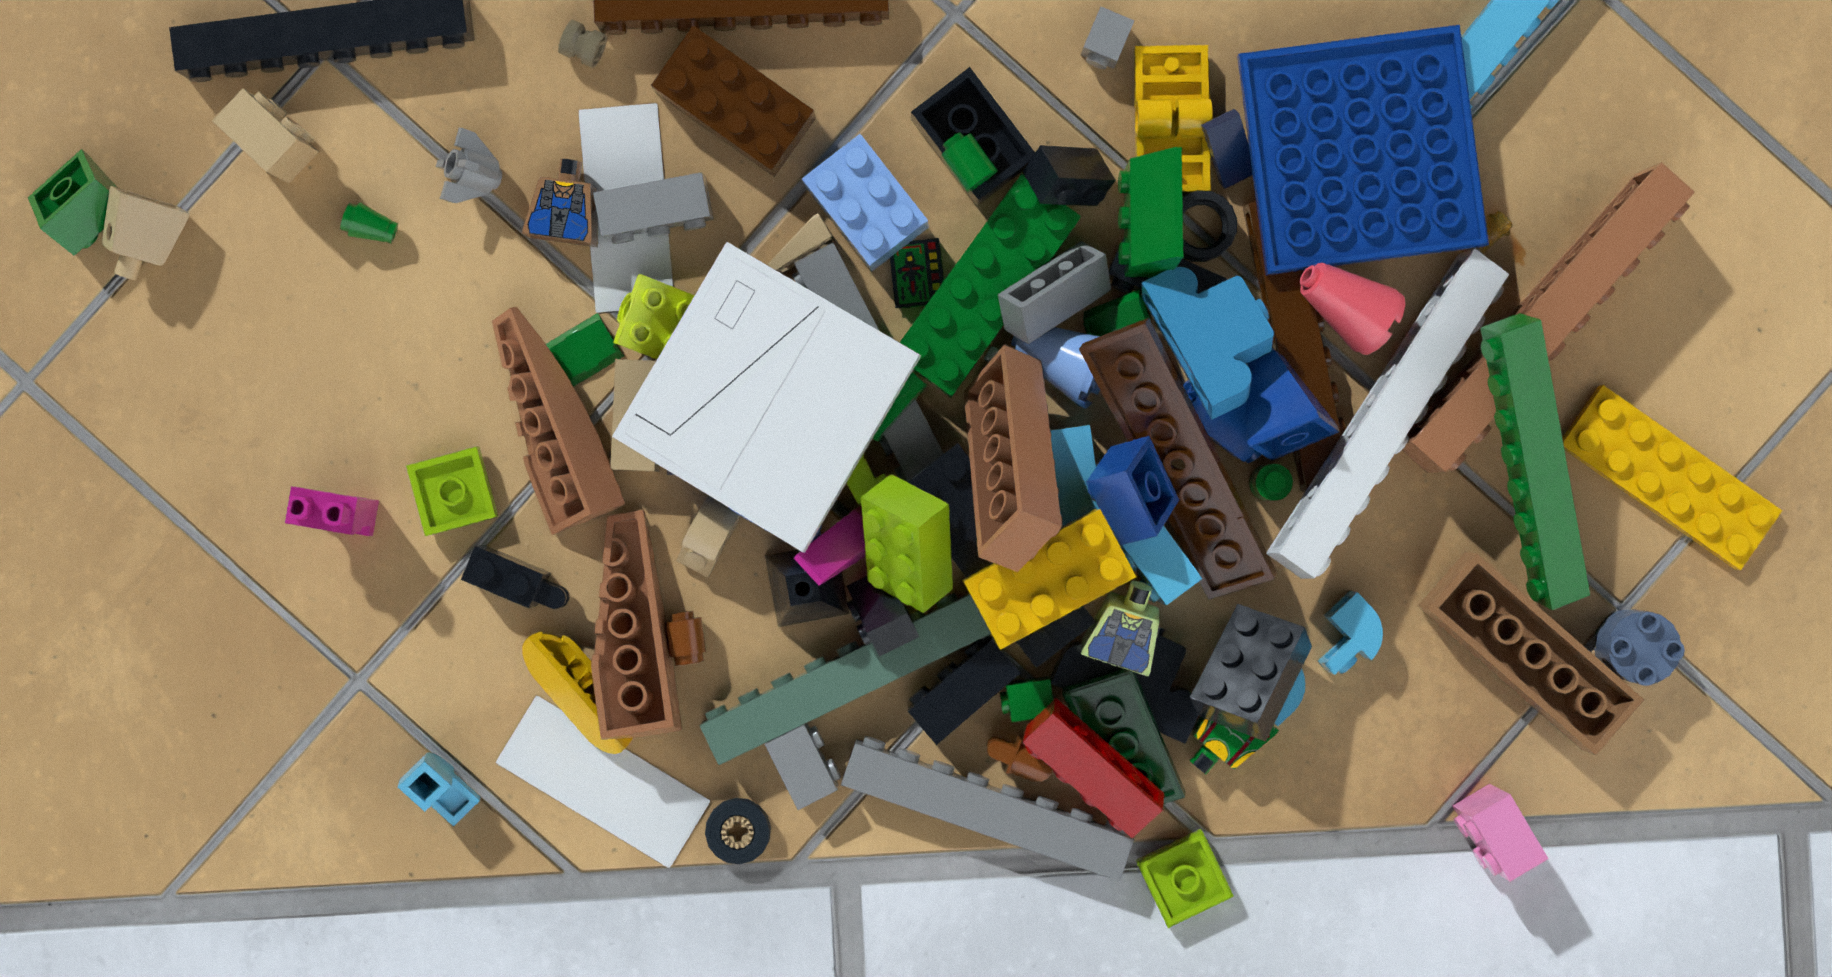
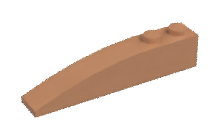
(562, 444)
(631, 654)

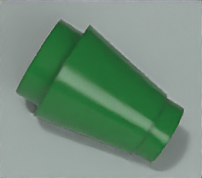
(367, 223)

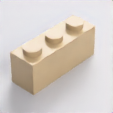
(627, 382)

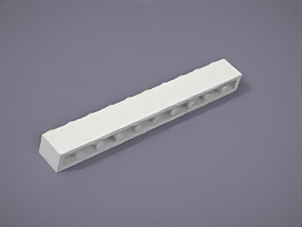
(1388, 414)

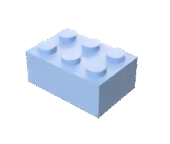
(865, 202)

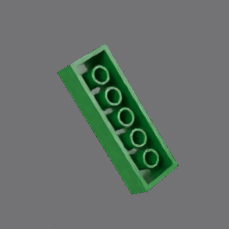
(966, 307)

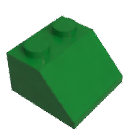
(73, 203)

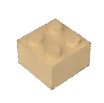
(265, 136)

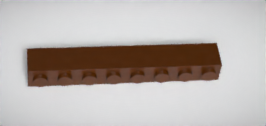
(724, 15)
(1300, 343)

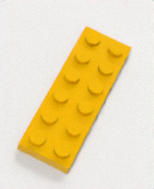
(1670, 477)

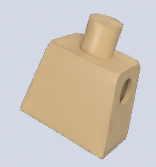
(140, 230)

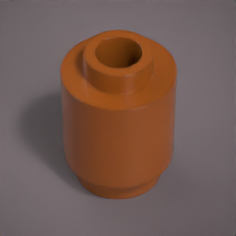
(685, 638)

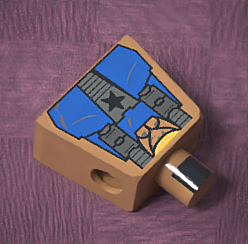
(563, 208)

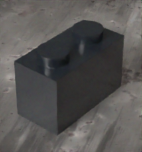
(1068, 176)
(883, 617)

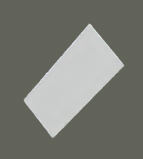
(619, 151)
(606, 788)

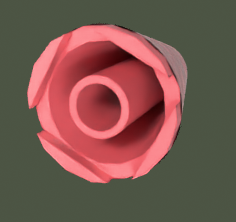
(1353, 305)

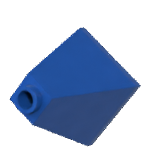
(1283, 409)
(1226, 430)

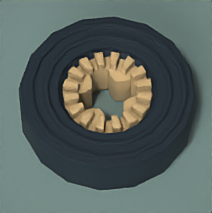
(725, 844)

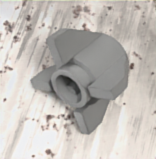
(471, 170)

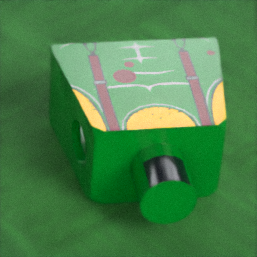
(1223, 743)

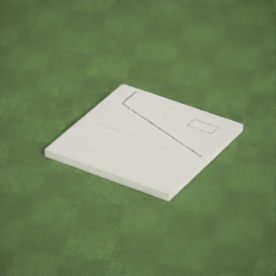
(766, 396)

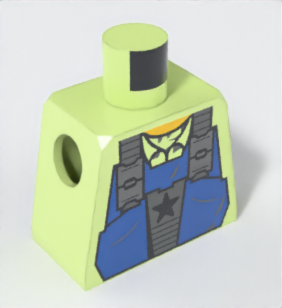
(1124, 630)

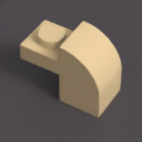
(707, 536)

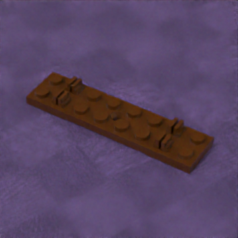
(1152, 402)

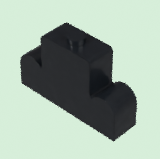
(1168, 704)

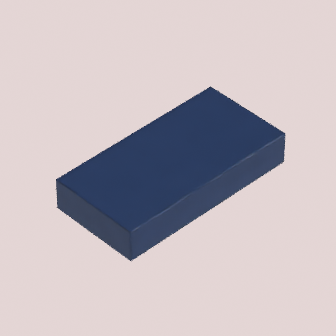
(1228, 148)

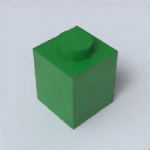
(1026, 698)

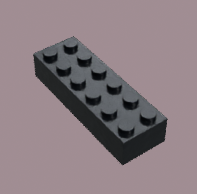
(951, 482)

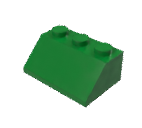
(1151, 213)

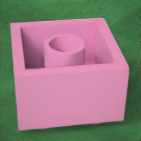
(1499, 832)

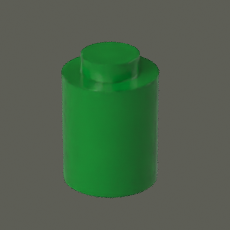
(967, 161)
(1270, 482)

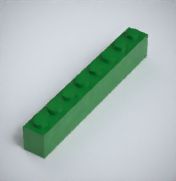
(1535, 460)

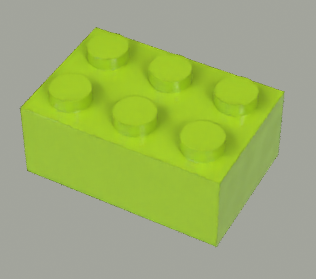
(907, 542)

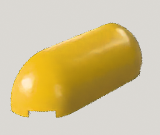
(568, 680)

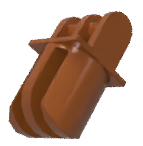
(1018, 759)

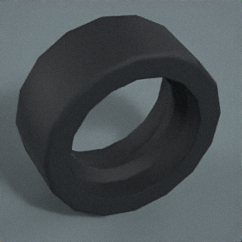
(1229, 225)

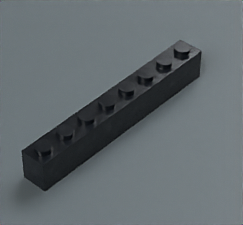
(318, 35)

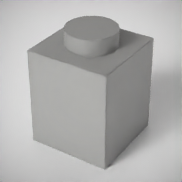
(1106, 39)

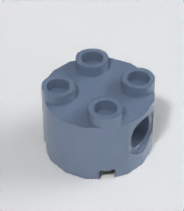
(1639, 646)

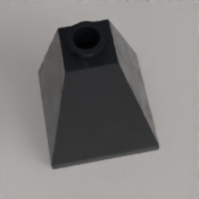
(792, 606)

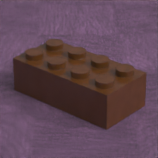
(733, 101)

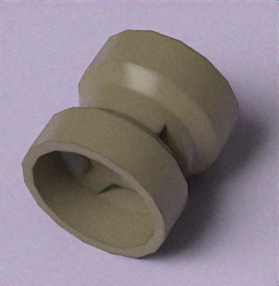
(585, 44)

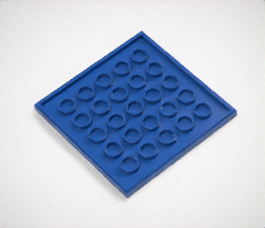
(1362, 149)

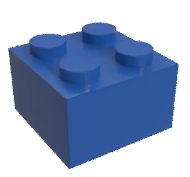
(1133, 490)

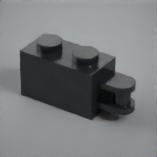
(513, 579)

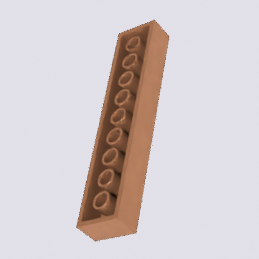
(1561, 302)

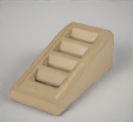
(809, 239)

